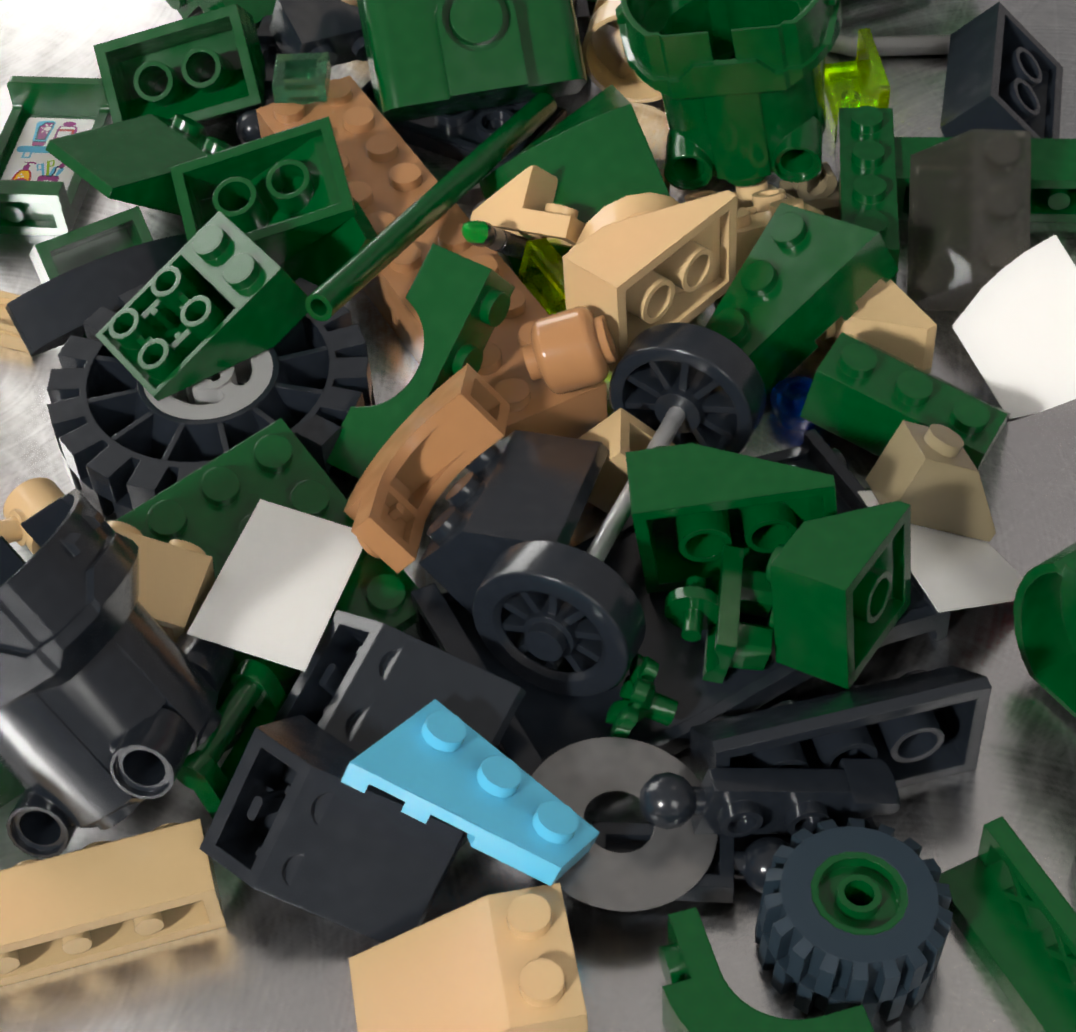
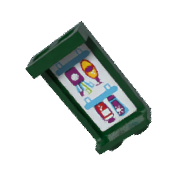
(35, 187)

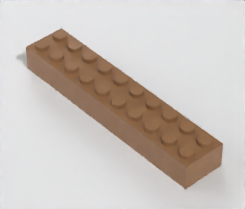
(387, 181)

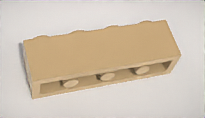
(106, 901)

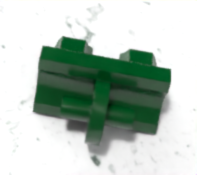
(718, 610)

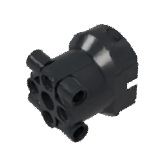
(90, 683)

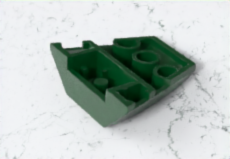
(593, 154)

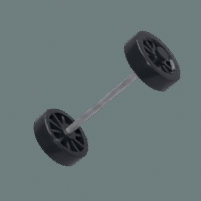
(562, 611)

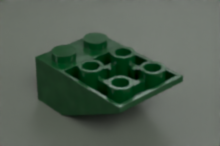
(204, 311)

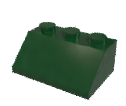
(186, 67)
(869, 392)

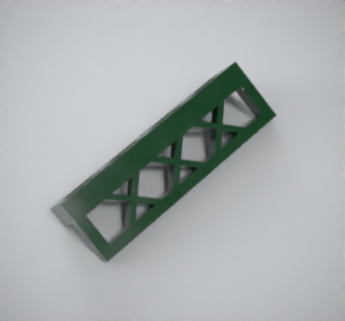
(1018, 927)

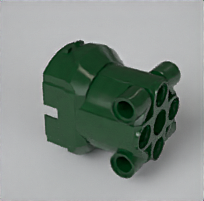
(735, 83)

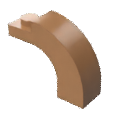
(420, 463)

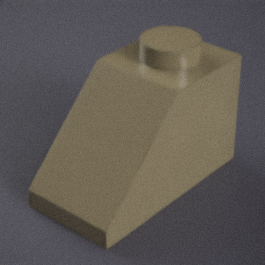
(934, 477)

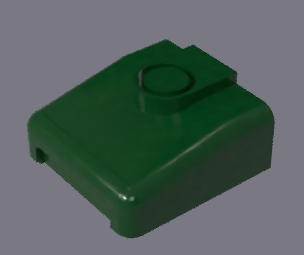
(469, 54)

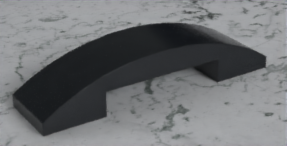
(59, 306)

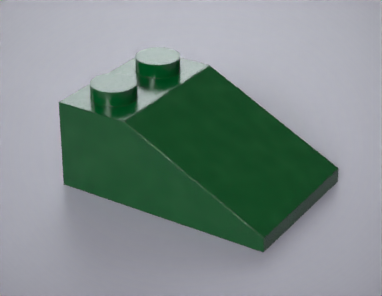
(134, 157)
(274, 189)
(701, 497)

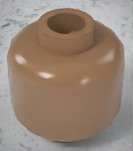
(570, 350)

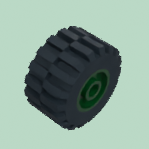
(852, 919)

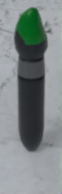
(483, 234)

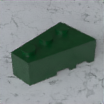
(796, 286)

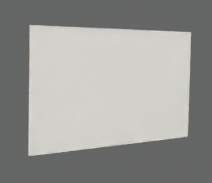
(279, 586)

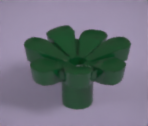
(640, 699)

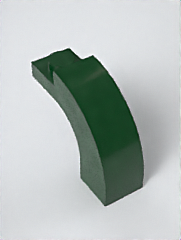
(703, 1002)

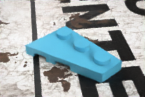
(465, 781)

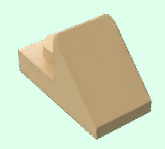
(528, 209)

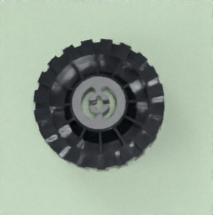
(131, 447)

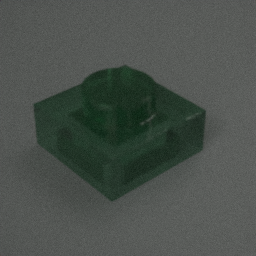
(301, 78)

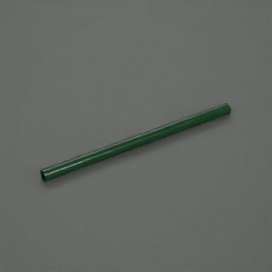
(427, 209)

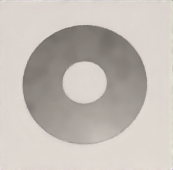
(637, 879)

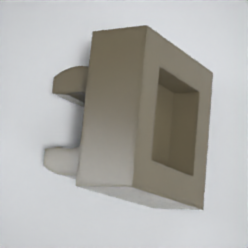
(818, 192)

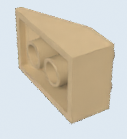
(655, 266)
(476, 969)

